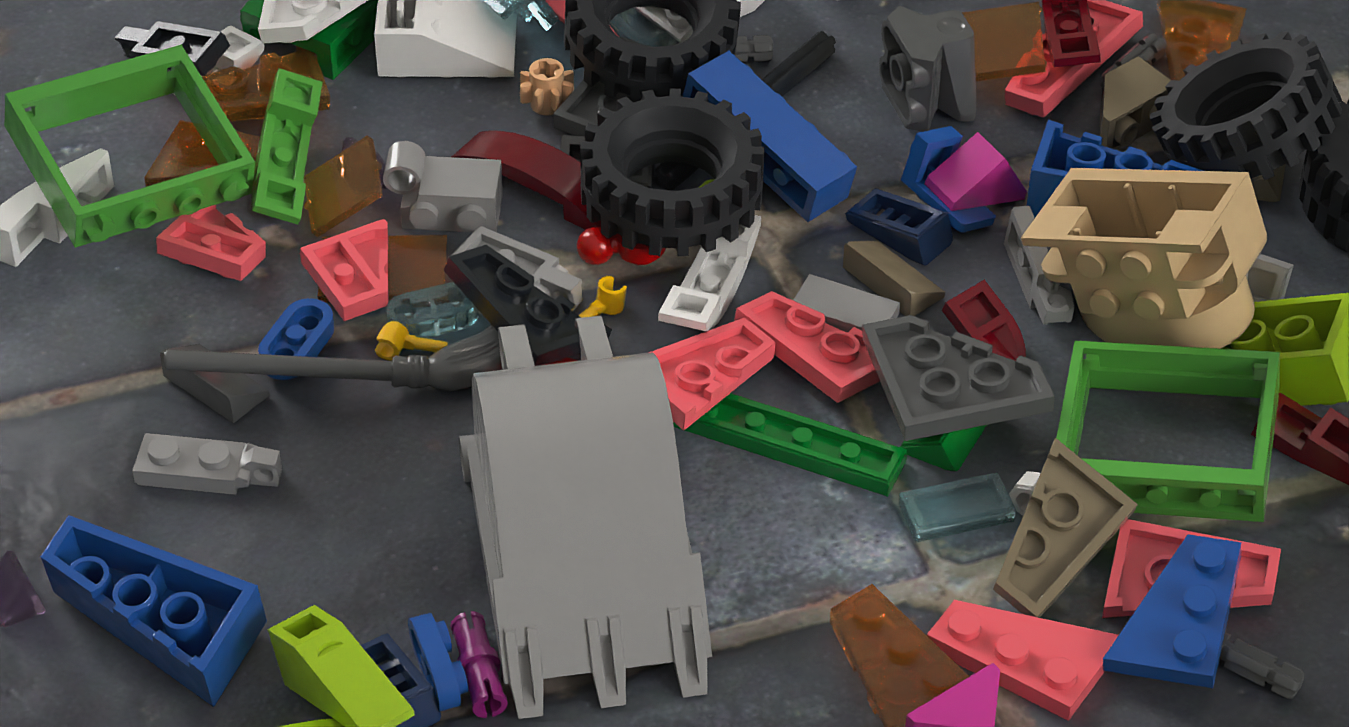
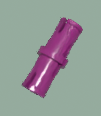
(480, 664)

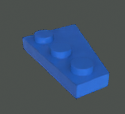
(1182, 617)

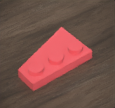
(1036, 656)

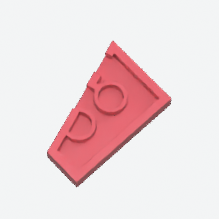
(817, 351)
(711, 366)
(1146, 550)

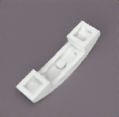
(710, 282)

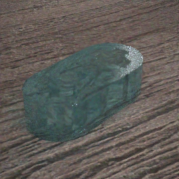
(433, 310)

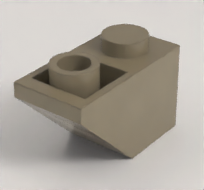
(1128, 101)

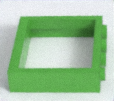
(111, 89)
(1186, 370)

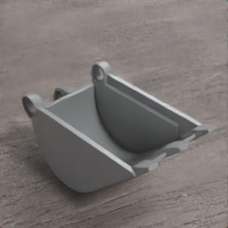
(583, 520)

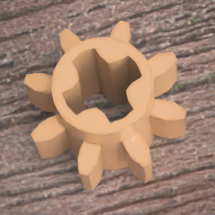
(546, 85)

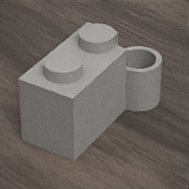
(444, 190)

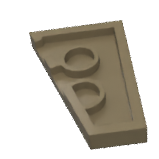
(1060, 531)

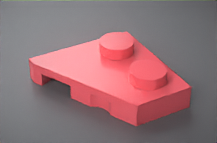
(213, 243)
(351, 269)

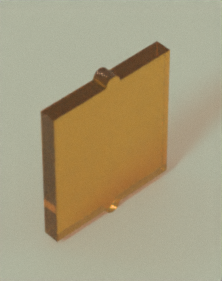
(343, 186)

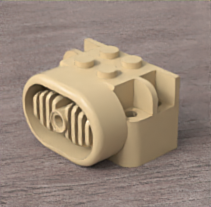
(1154, 252)

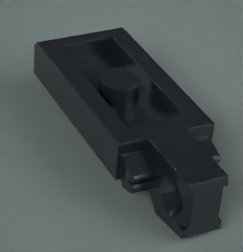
(200, 44)

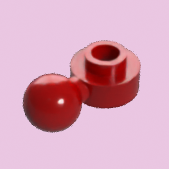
(598, 249)

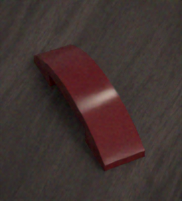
(1069, 33)
(535, 167)

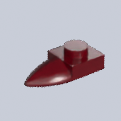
(984, 317)

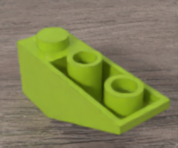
(335, 672)

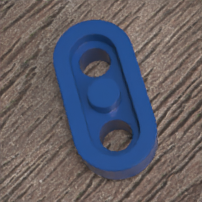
(299, 331)
(431, 648)

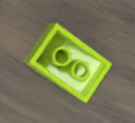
(1311, 345)

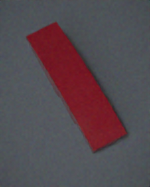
(1312, 439)

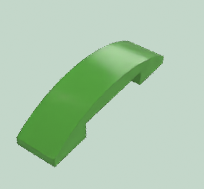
(284, 146)

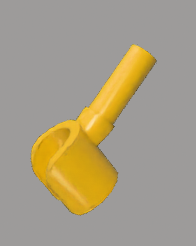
(607, 300)
(395, 337)

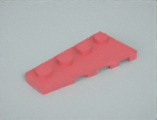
(1045, 90)

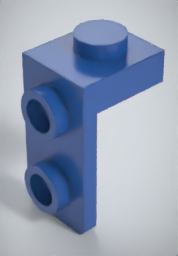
(925, 155)

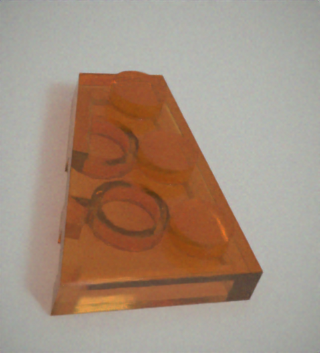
(1197, 29)
(247, 91)
(891, 656)

